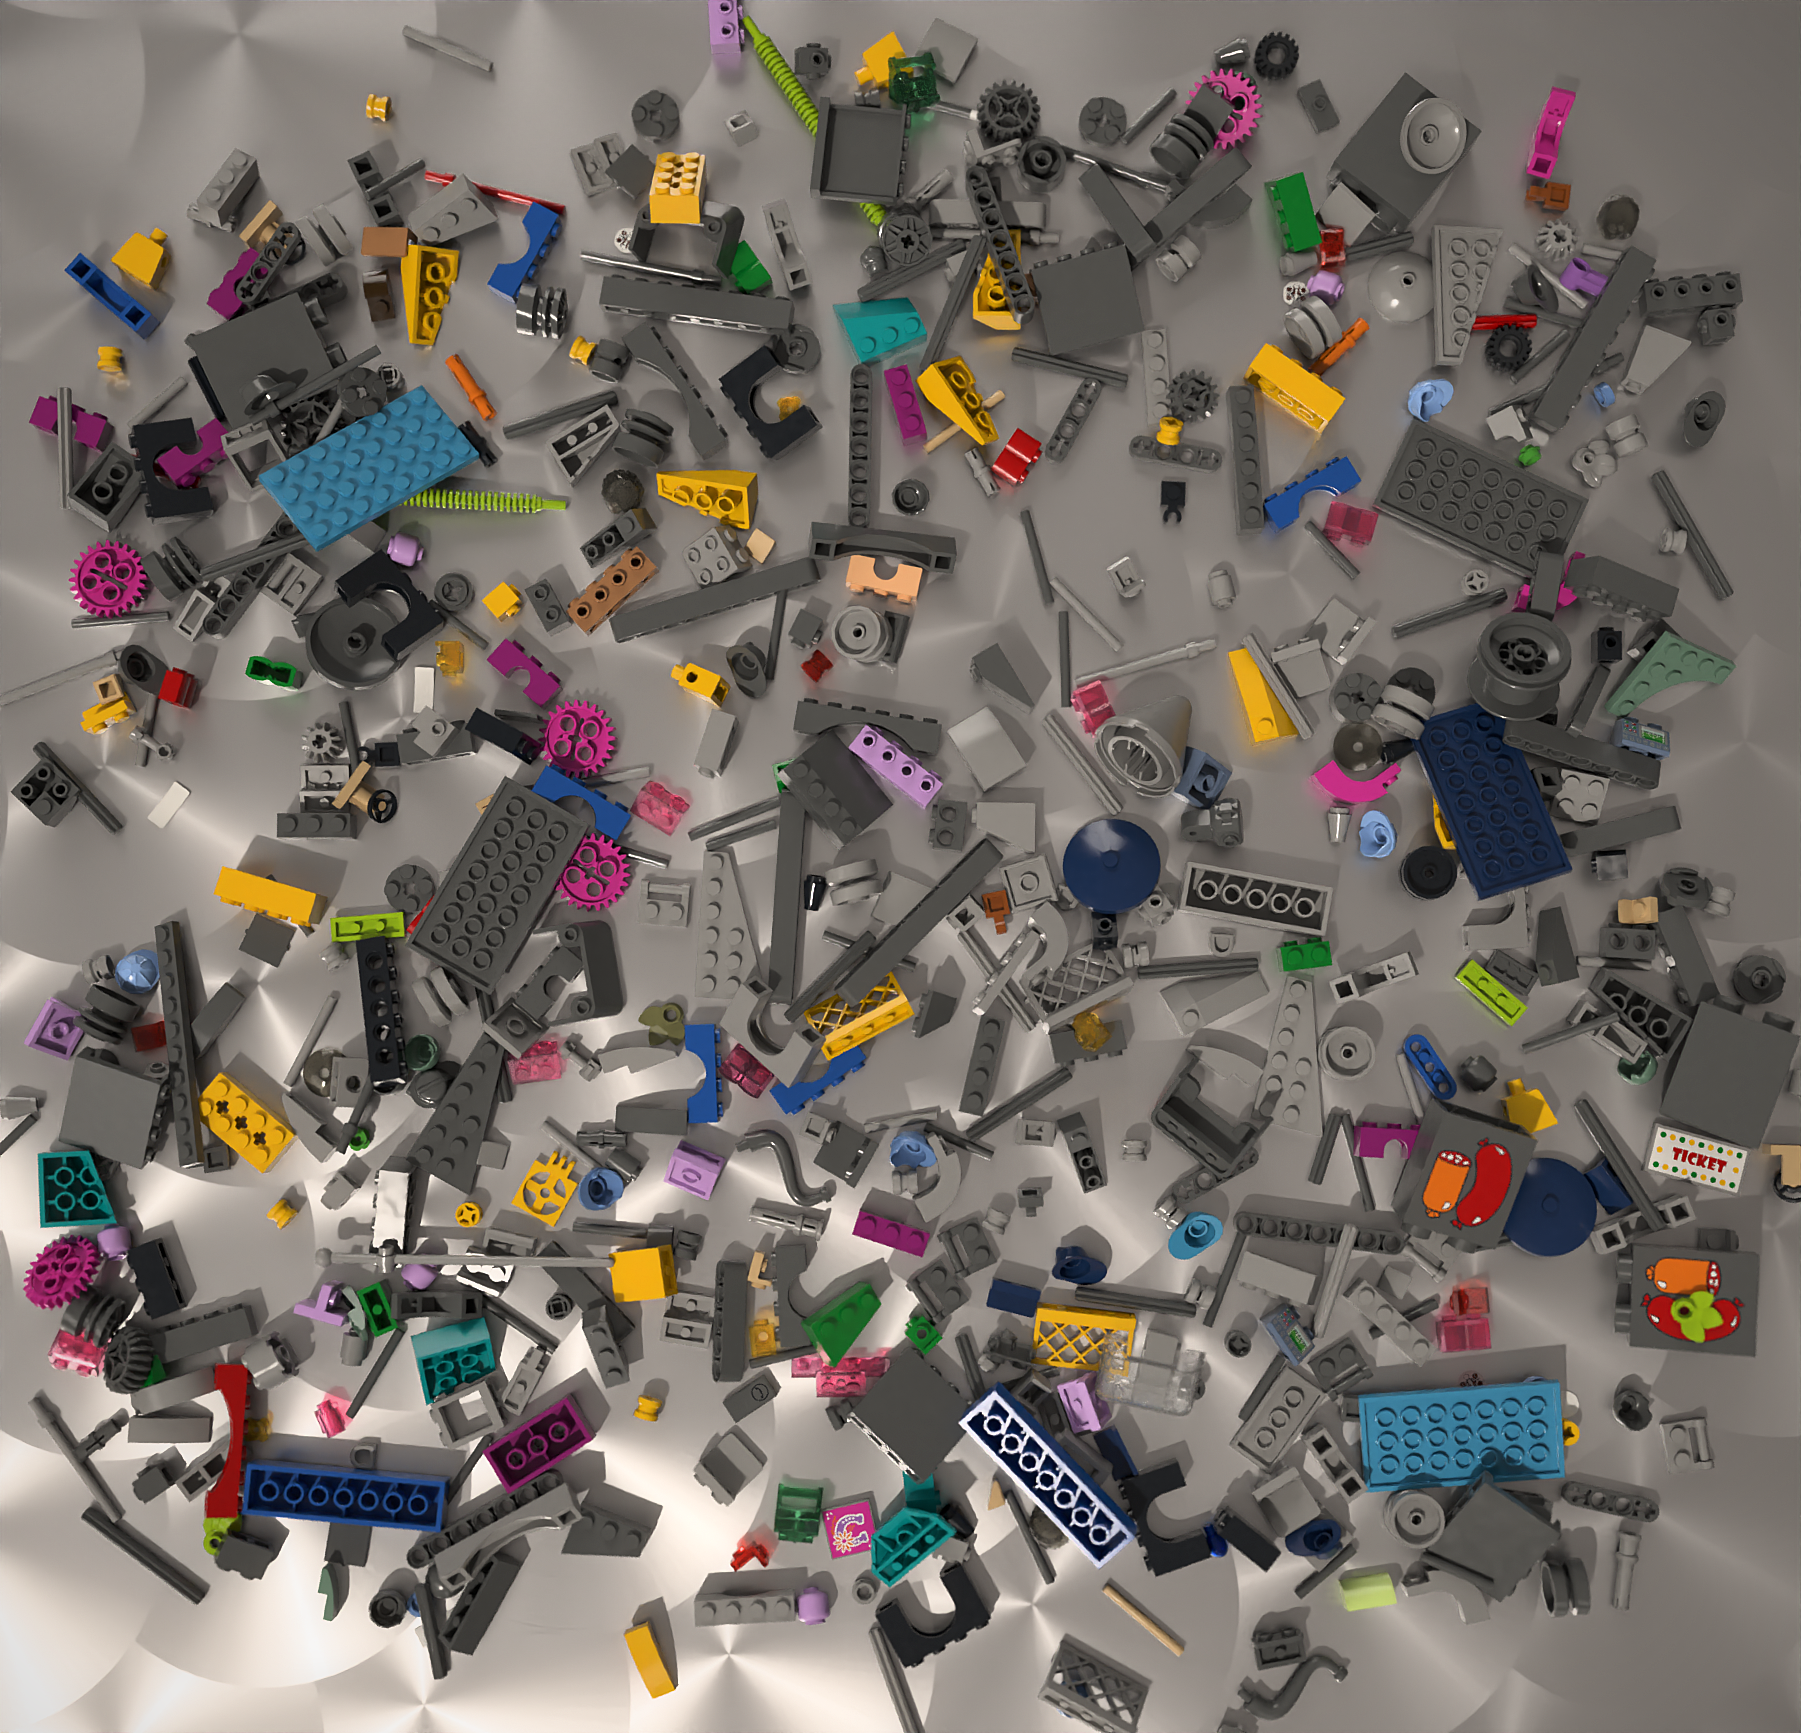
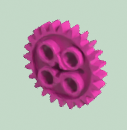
(1234, 88)
(98, 598)
(598, 744)
(579, 890)
(61, 1272)

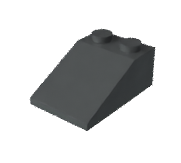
(107, 488)
(998, 676)

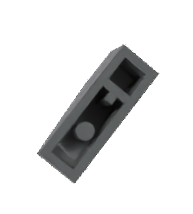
(1554, 952)

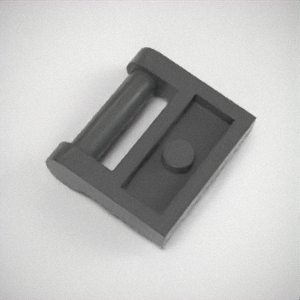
(975, 1246)
(944, 1288)
(1336, 1361)

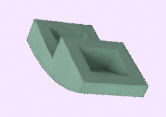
(356, 1315)
(329, 1586)

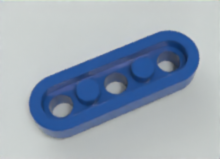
(1437, 1075)

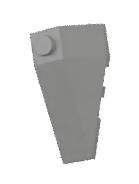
(1208, 999)

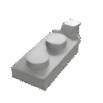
(523, 1382)

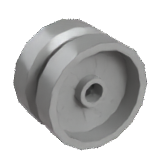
(325, 234)
(1312, 327)
(861, 634)
(1402, 711)
(853, 880)
(441, 996)
(1360, 1054)
(1428, 1517)

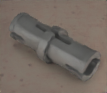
(601, 1139)
(85, 1450)

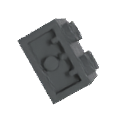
(847, 1154)

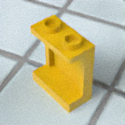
(643, 1274)

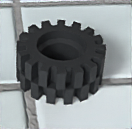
(1276, 42)
(1515, 336)

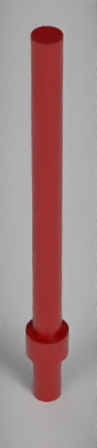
(447, 178)

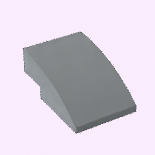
(986, 748)

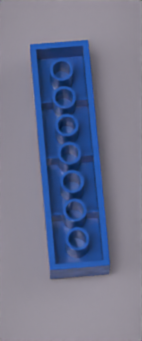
(1048, 1475)
(346, 1495)

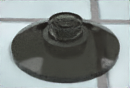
(1353, 734)
(313, 1071)

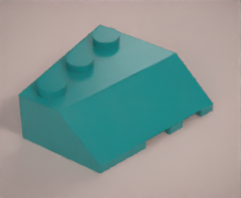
(880, 328)
(71, 1190)
(452, 1356)

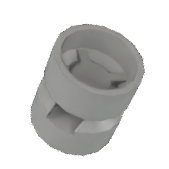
(1175, 260)
(1626, 436)

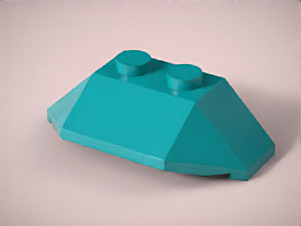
(906, 1542)

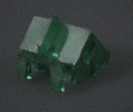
(915, 91)
(797, 1523)

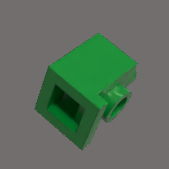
(930, 1340)

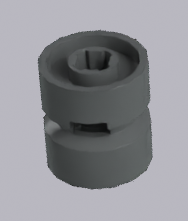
(610, 358)

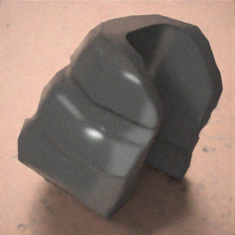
(874, 260)

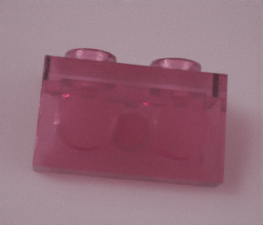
(659, 807)
(536, 1065)
(75, 1355)

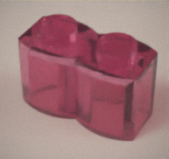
(1350, 524)
(1093, 706)
(746, 1071)
(1463, 1334)

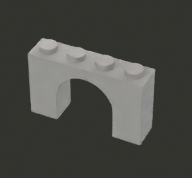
(1507, 933)
(744, 1024)

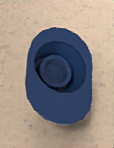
(1077, 1267)
(1315, 1539)

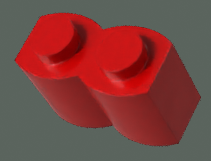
(1016, 457)
(178, 688)

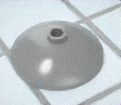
(1444, 135)
(1395, 298)

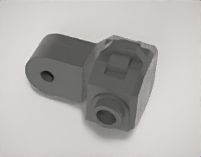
(1220, 822)

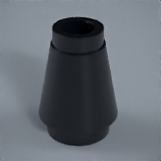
(1396, 750)
(813, 891)
(956, 1518)

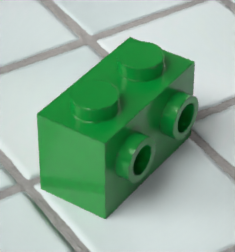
(1303, 956)
(377, 1307)

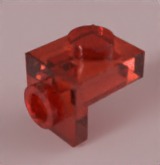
(1332, 248)
(149, 1036)
(1470, 1301)
(744, 1555)

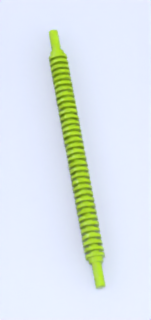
(797, 96)
(535, 503)

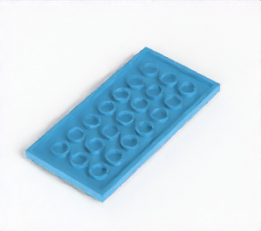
(368, 468)
(1458, 1433)

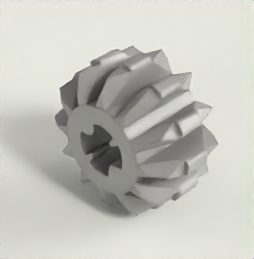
(1563, 233)
(315, 738)

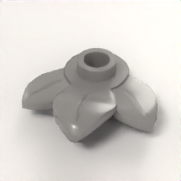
(1597, 464)

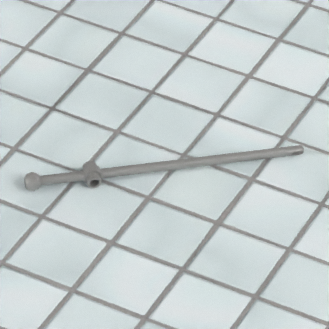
(387, 1258)

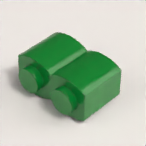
(749, 271)
(272, 673)

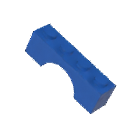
(542, 227)
(112, 296)
(1335, 479)
(608, 817)
(703, 1041)
(792, 1098)

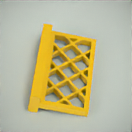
(865, 1025)
(1080, 1317)

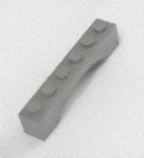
(464, 1559)

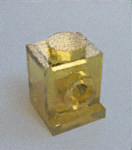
(450, 658)
(1090, 1031)
(761, 1347)

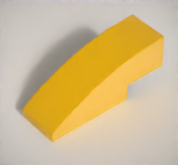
(649, 1660)

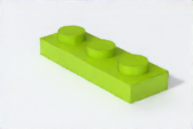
(368, 926)
(1491, 992)

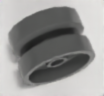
(1565, 1587)

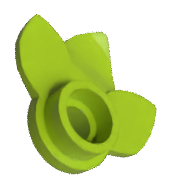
(1699, 1315)
(216, 1528)

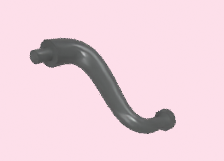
(769, 1138)
(1276, 1709)

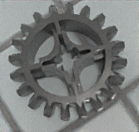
(997, 97)
(313, 408)
(127, 1360)

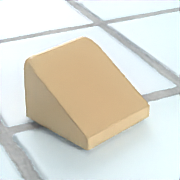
(759, 546)
(109, 688)
(996, 1495)

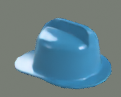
(1194, 1235)

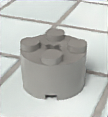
(270, 1361)

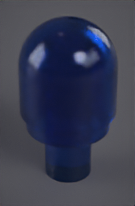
(1217, 1545)

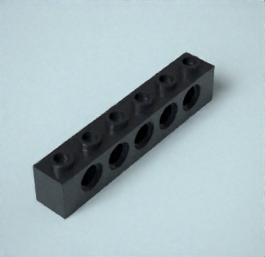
(367, 953)

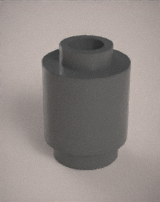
(624, 1165)

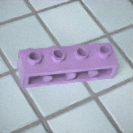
(724, 26)
(895, 766)

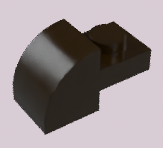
(379, 295)

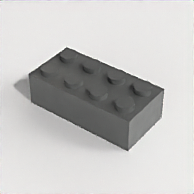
(1621, 588)

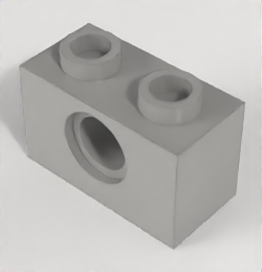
(342, 1070)

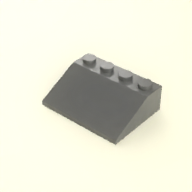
(835, 789)

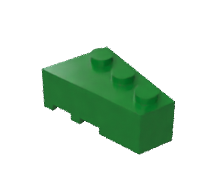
(1294, 211)
(841, 1322)

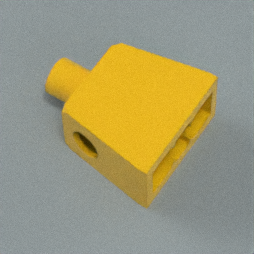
(876, 62)
(144, 258)
(701, 683)
(1527, 1107)

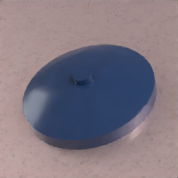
(1111, 866)
(1552, 1209)

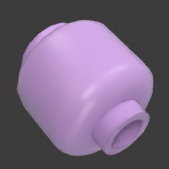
(1326, 287)
(404, 549)
(114, 1242)
(419, 1275)
(813, 1606)

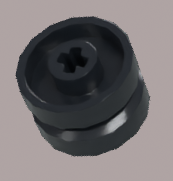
(1431, 859)

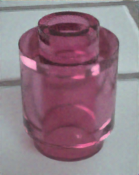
(330, 1418)

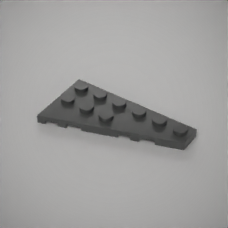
(456, 1129)

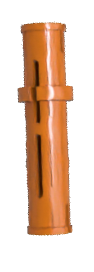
(1333, 353)
(476, 396)

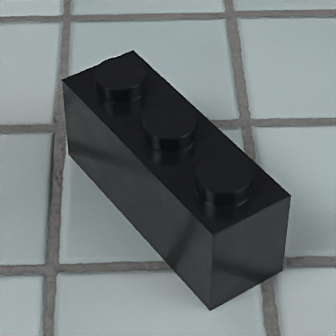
(156, 1278)

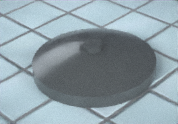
(347, 645)

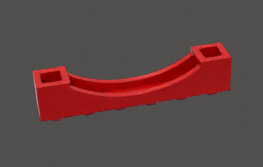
(224, 1497)

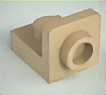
(1638, 911)
(758, 1266)

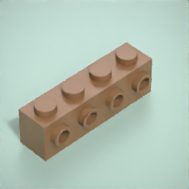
(612, 590)

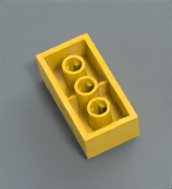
(678, 188)
(1294, 387)
(265, 894)
(260, 1120)

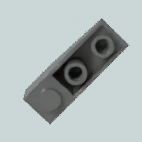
(618, 536)
(1082, 1152)

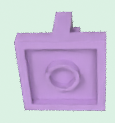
(54, 1030)
(693, 1170)
(325, 1308)
(1083, 1405)

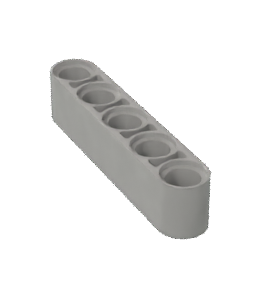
(960, 215)

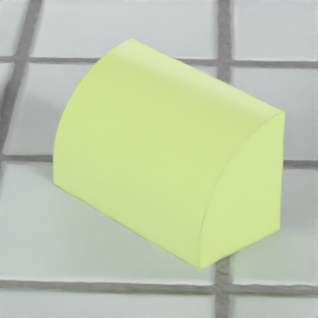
(1367, 1591)

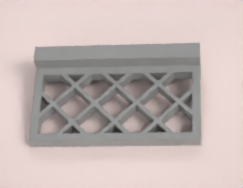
(1090, 1000)
(1088, 1709)

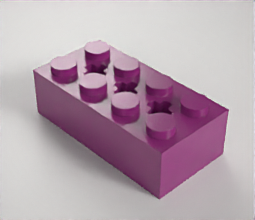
(538, 1459)

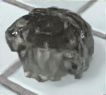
(1618, 217)
(622, 491)
(1045, 1531)

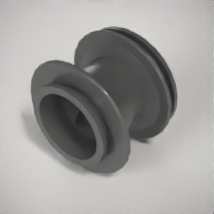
(1519, 666)

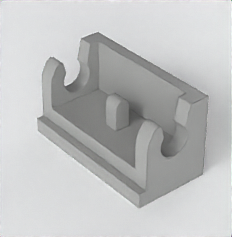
(508, 1243)

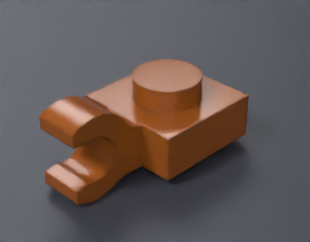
(1553, 195)
(996, 907)

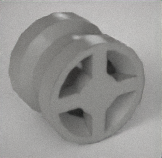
(1673, 540)
(1480, 581)
(334, 957)
(1134, 1150)
(995, 1221)

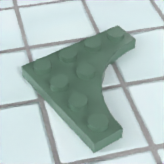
(1668, 664)

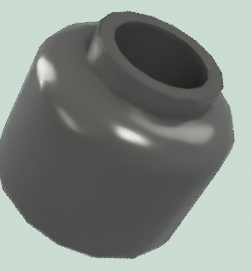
(1478, 1073)

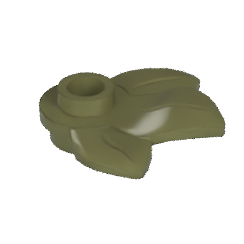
(661, 1026)

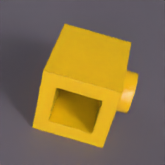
(503, 601)

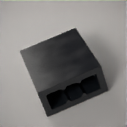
(503, 736)
(1246, 1538)

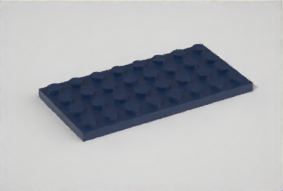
(1489, 802)

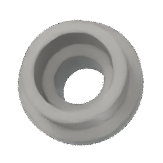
(864, 1599)

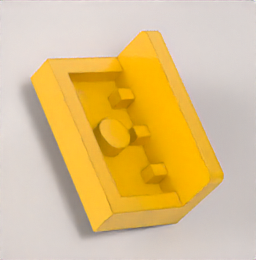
(103, 716)

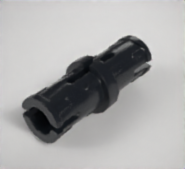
(479, 443)

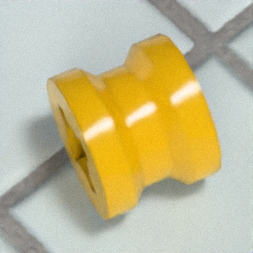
(378, 107)
(583, 350)
(109, 359)
(1169, 430)
(282, 1214)
(464, 1216)
(647, 1408)
(1573, 1433)

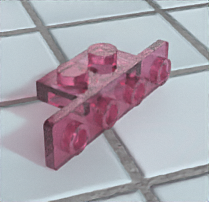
(844, 1380)

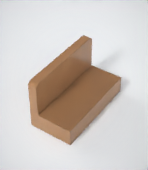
(387, 241)

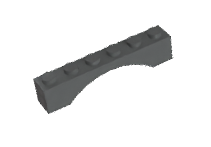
(648, 351)
(1244, 437)
(840, 541)
(817, 719)

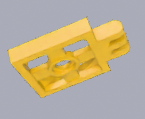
(556, 1172)

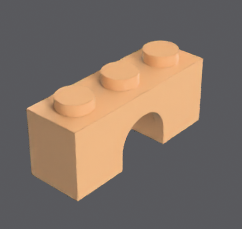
(903, 585)

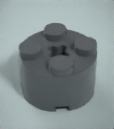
(1039, 151)
(1342, 703)

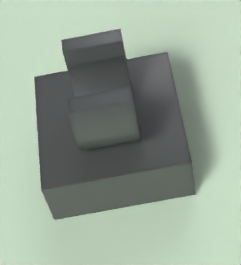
(1030, 1199)

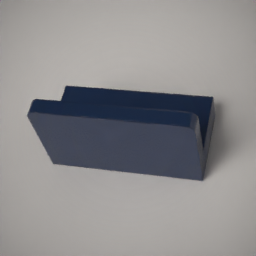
(1608, 1187)
(1013, 1297)
(1114, 1450)

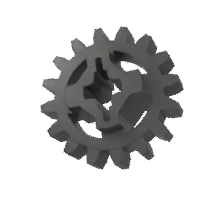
(1196, 405)

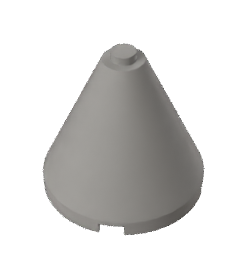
(1147, 745)

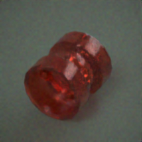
(816, 666)

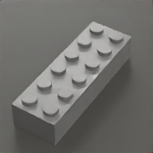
(1255, 899)

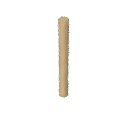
(954, 428)
(1143, 1619)

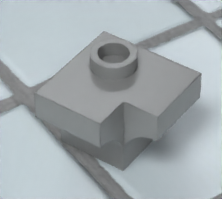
(1510, 422)
(434, 731)

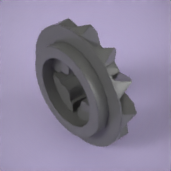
(457, 581)

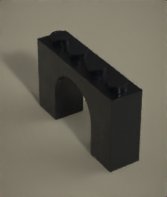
(742, 385)
(163, 503)
(382, 574)
(1162, 1553)
(914, 1644)

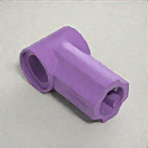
(1580, 275)

